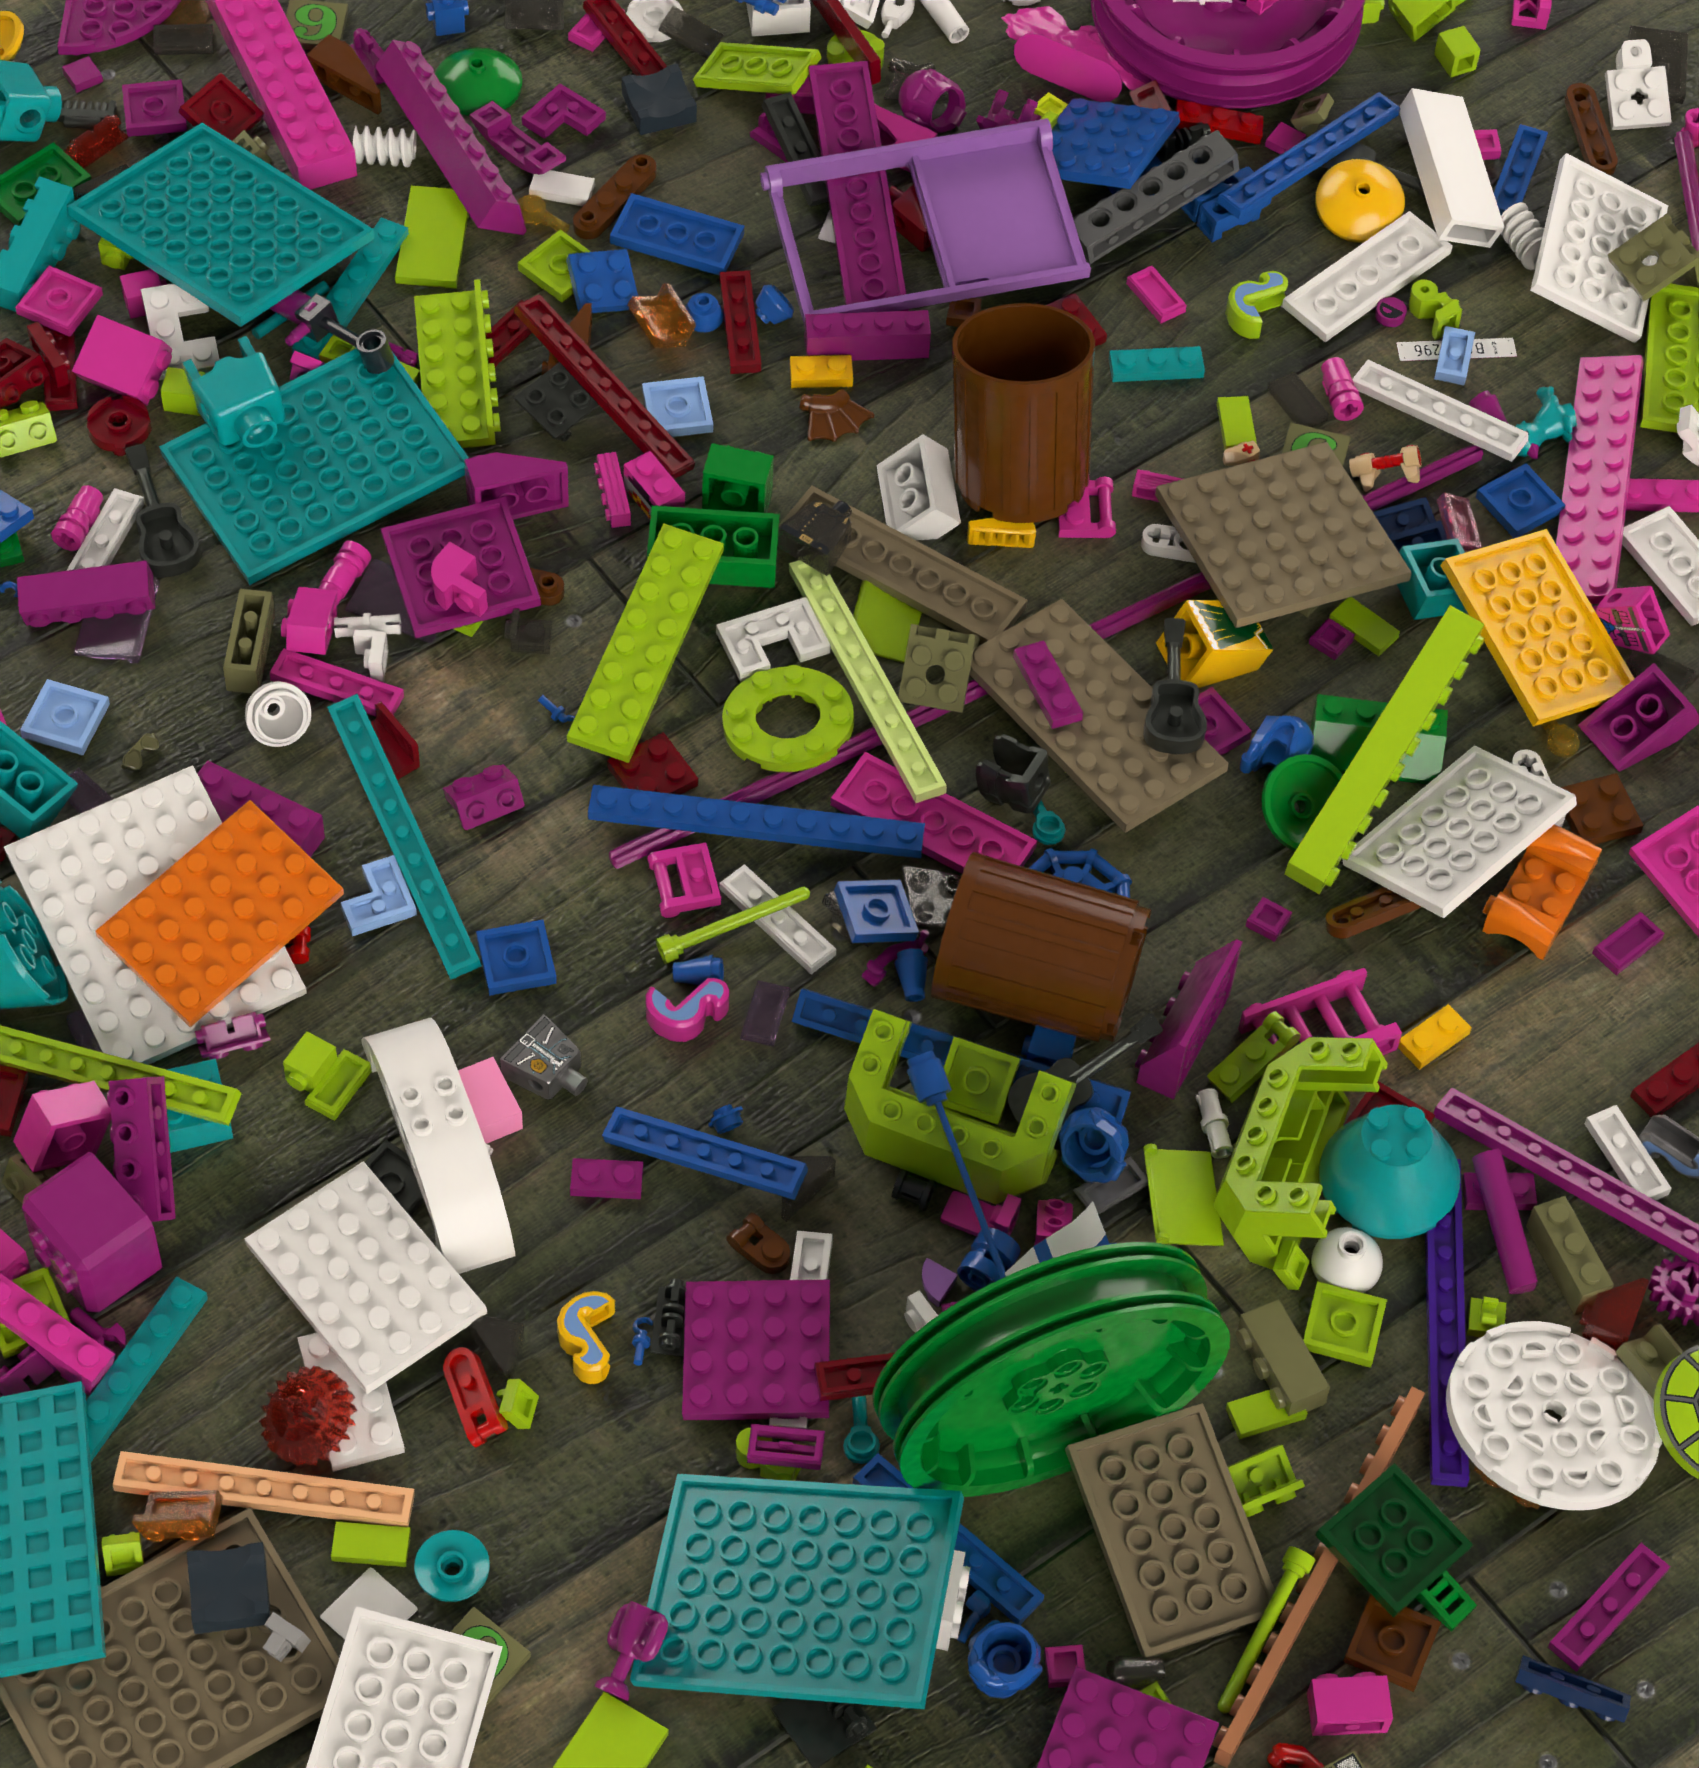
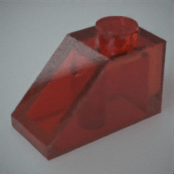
(1614, 1313)

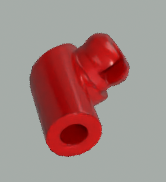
(1292, 1754)

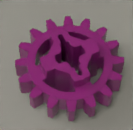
(1676, 1289)

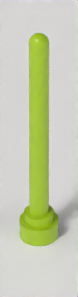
(672, 946)
(1295, 1566)

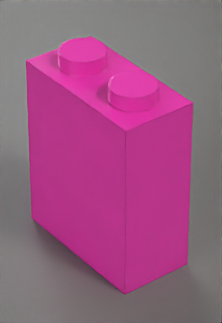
(122, 360)

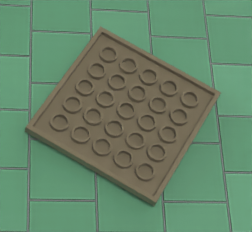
(1282, 534)

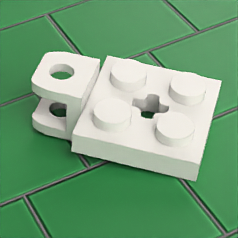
(1632, 76)

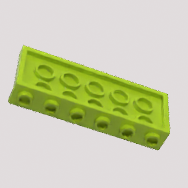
(456, 363)

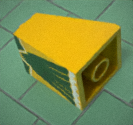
(1214, 647)

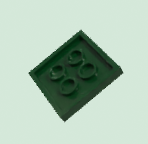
(1393, 1540)

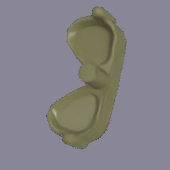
(132, 759)

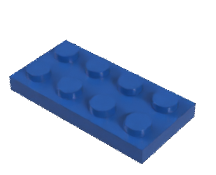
(677, 234)

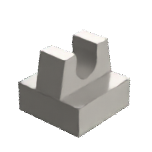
(283, 1637)

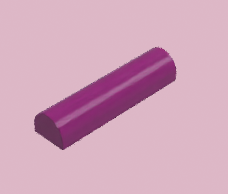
(1505, 1221)

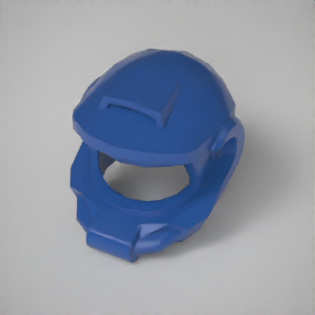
(1277, 740)
(1094, 1145)
(1003, 1659)

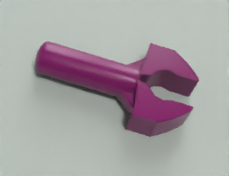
(96, 1331)

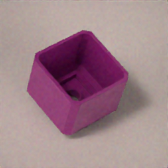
(91, 1234)

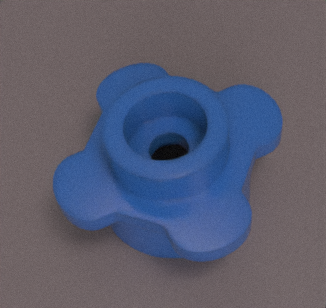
(726, 1118)

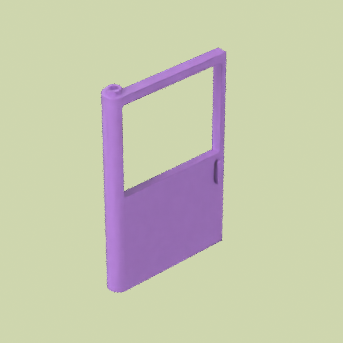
(986, 203)

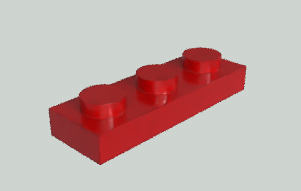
(1230, 123)

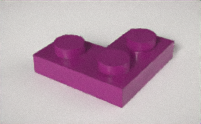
(562, 107)

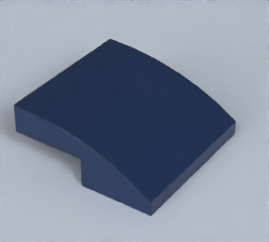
(1411, 523)

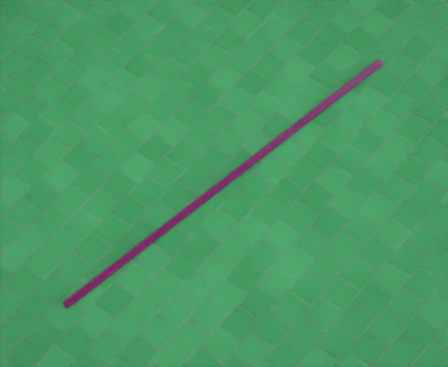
(1104, 628)

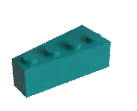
(38, 240)

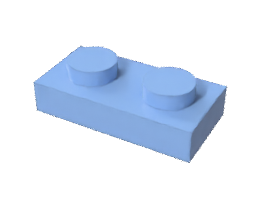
(1454, 355)

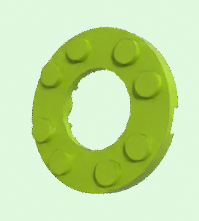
(796, 753)

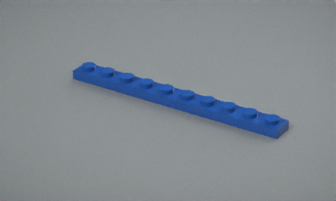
(756, 821)
(851, 1020)

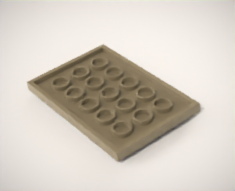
(1172, 1530)

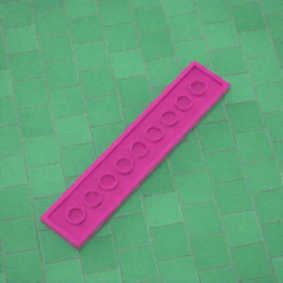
(1599, 471)

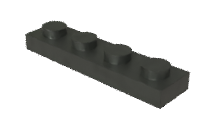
(794, 140)

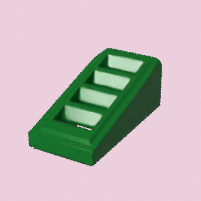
(1456, 1592)

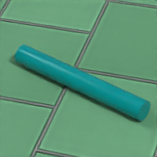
(276, 319)

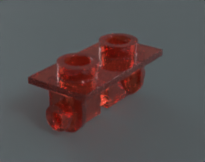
(95, 144)

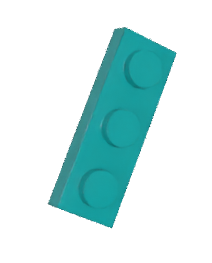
(1156, 364)

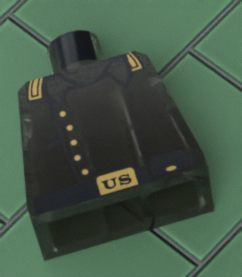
(817, 534)

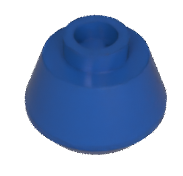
(773, 305)
(705, 312)

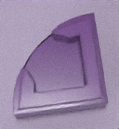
(937, 1281)

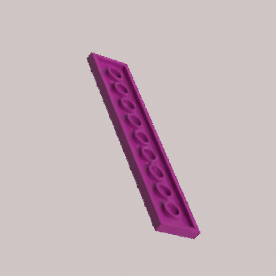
(860, 202)

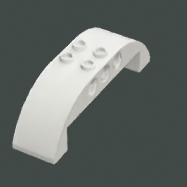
(442, 1143)

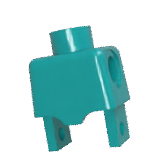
(25, 103)
(238, 397)

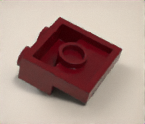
(19, 371)

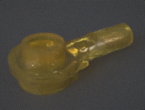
(534, 211)
(1562, 739)

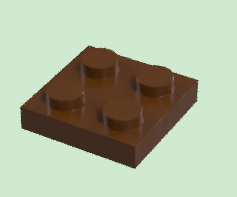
(1602, 810)
(1391, 1644)

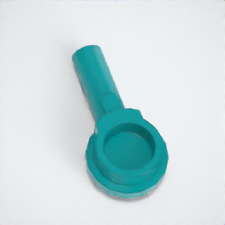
(1047, 827)
(861, 1442)

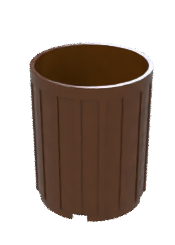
(1022, 410)
(1040, 949)

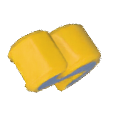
(579, 1339)

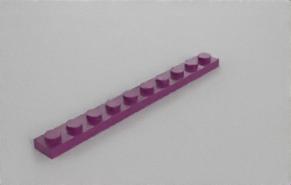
(1570, 1173)

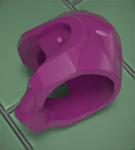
(919, 97)

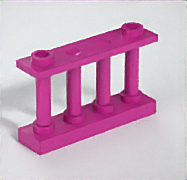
(1345, 984)

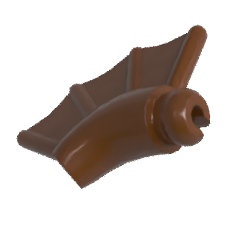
(833, 415)

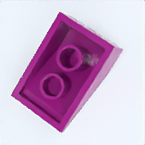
(526, 482)
(1640, 719)

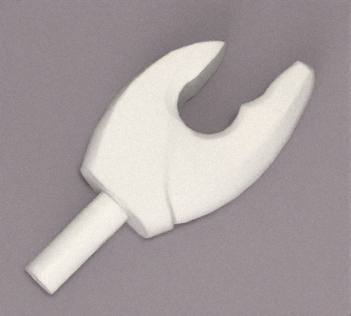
(894, 16)

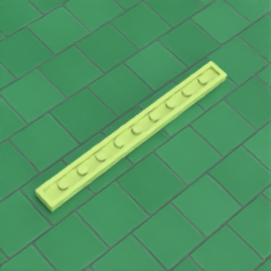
(870, 683)

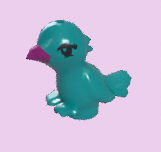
(1549, 423)

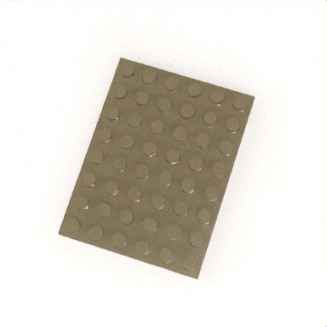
(173, 1692)

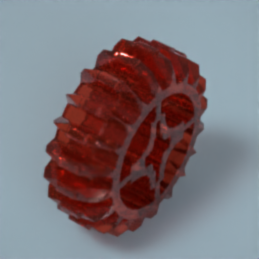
(299, 1437)

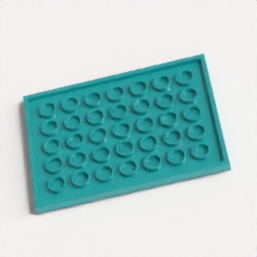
(221, 223)
(338, 462)
(802, 1589)

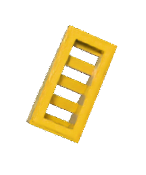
(1001, 533)

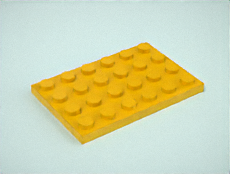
(1539, 626)

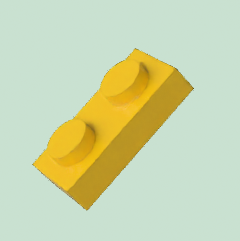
(821, 371)
(1434, 1036)

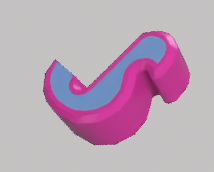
(688, 1017)

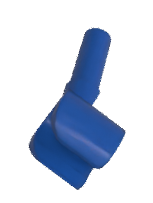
(980, 1606)

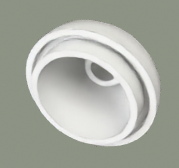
(286, 722)
(1345, 1269)

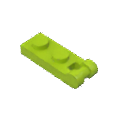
(1252, 1057)

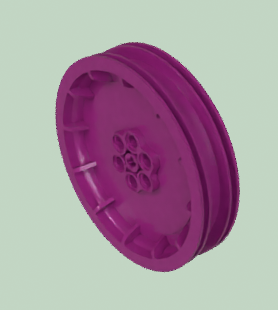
(1225, 50)

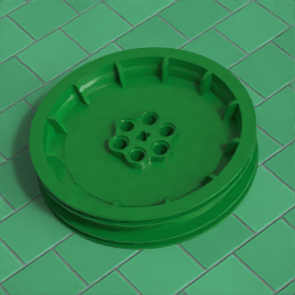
(1047, 1362)

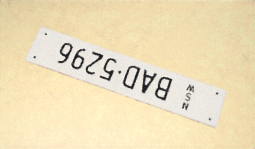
(1481, 349)

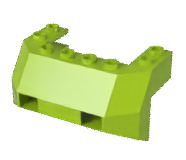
(911, 1135)
(1274, 1168)

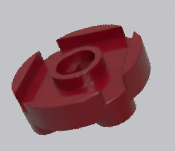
(117, 439)

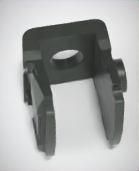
(1017, 777)

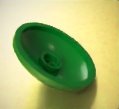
(479, 77)
(1297, 780)

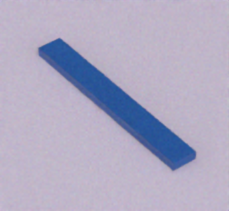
(1308, 155)

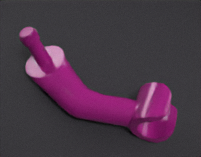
(875, 971)

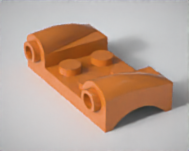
(1542, 889)

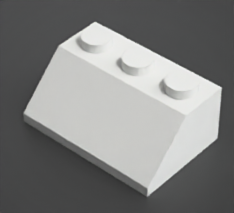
(919, 490)

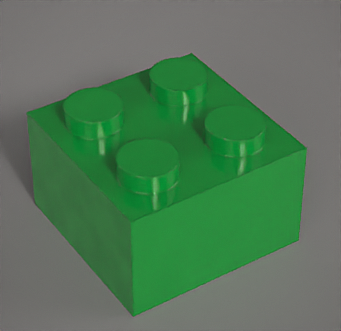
(737, 479)

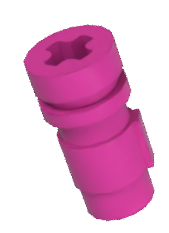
(1341, 390)
(79, 517)
(347, 566)

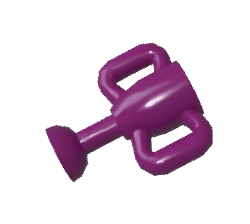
(637, 1635)

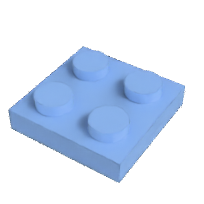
(679, 405)
(65, 717)

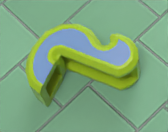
(1252, 297)

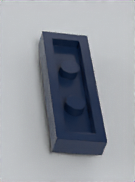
(1573, 1689)

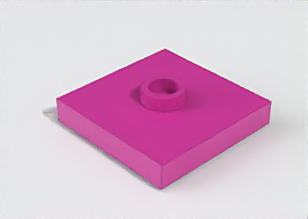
(59, 300)

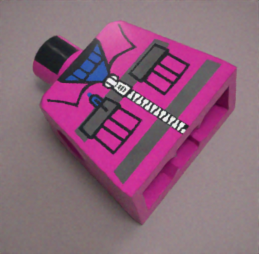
(1633, 618)

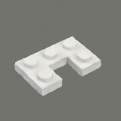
(162, 309)
(746, 635)

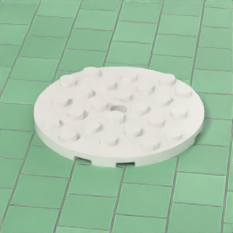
(1498, 1416)

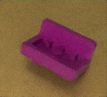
(485, 796)

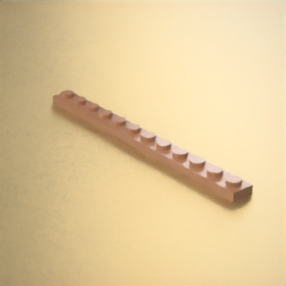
(1310, 1588)

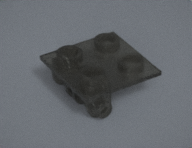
(929, 895)

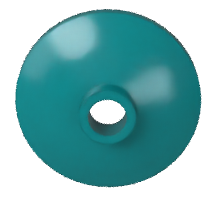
(449, 1550)

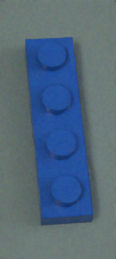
(1519, 166)

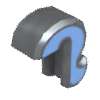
(1674, 1143)

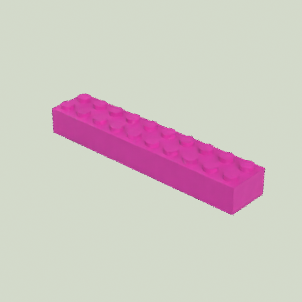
(286, 90)

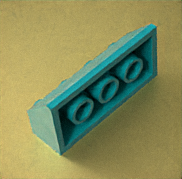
(30, 786)

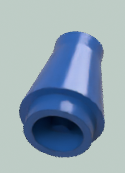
(698, 970)
(912, 972)

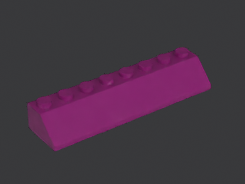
(450, 139)

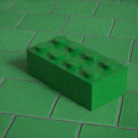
(747, 537)

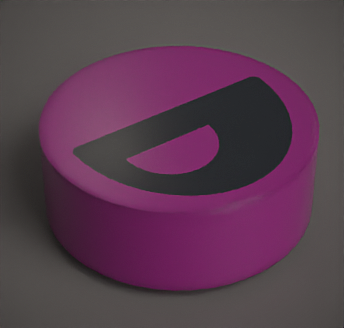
(1390, 312)

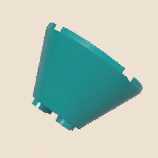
(26, 963)
(1390, 1173)

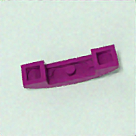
(512, 143)

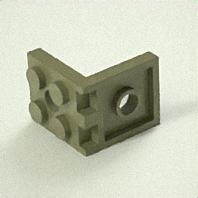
(1667, 243)
(942, 648)

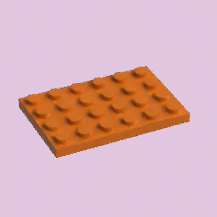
(219, 913)

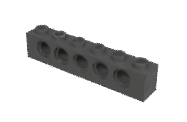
(1170, 194)

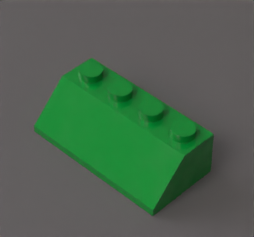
(1344, 724)

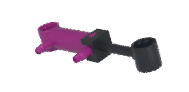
(317, 318)

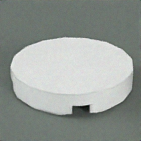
(648, 16)

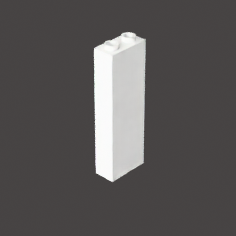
(1451, 168)

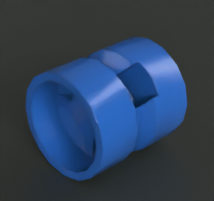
(978, 1267)

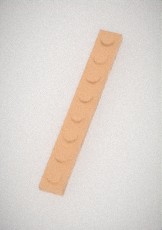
(267, 1489)

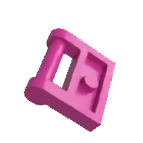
(1077, 521)
(695, 876)

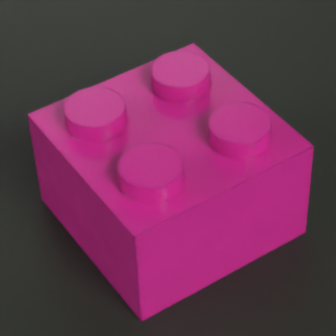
(62, 1125)

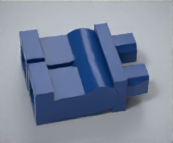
(1214, 218)

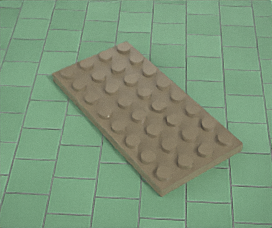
(1108, 747)

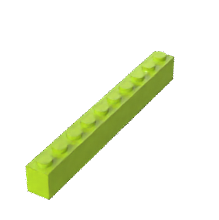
(1384, 749)

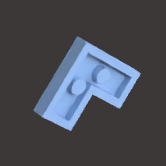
(385, 904)

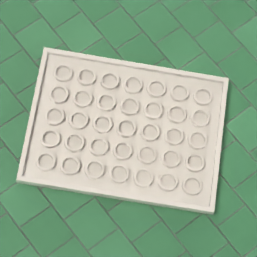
(94, 867)

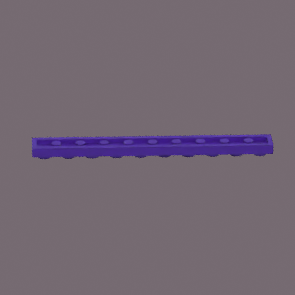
(1445, 1341)

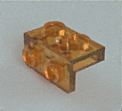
(663, 318)
(179, 1515)

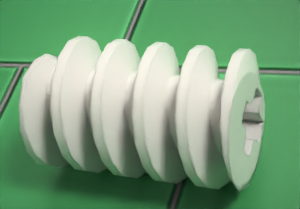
(384, 147)
(1522, 234)

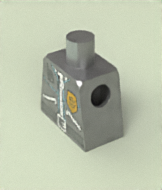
(544, 1061)

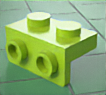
(25, 428)
(1264, 1479)

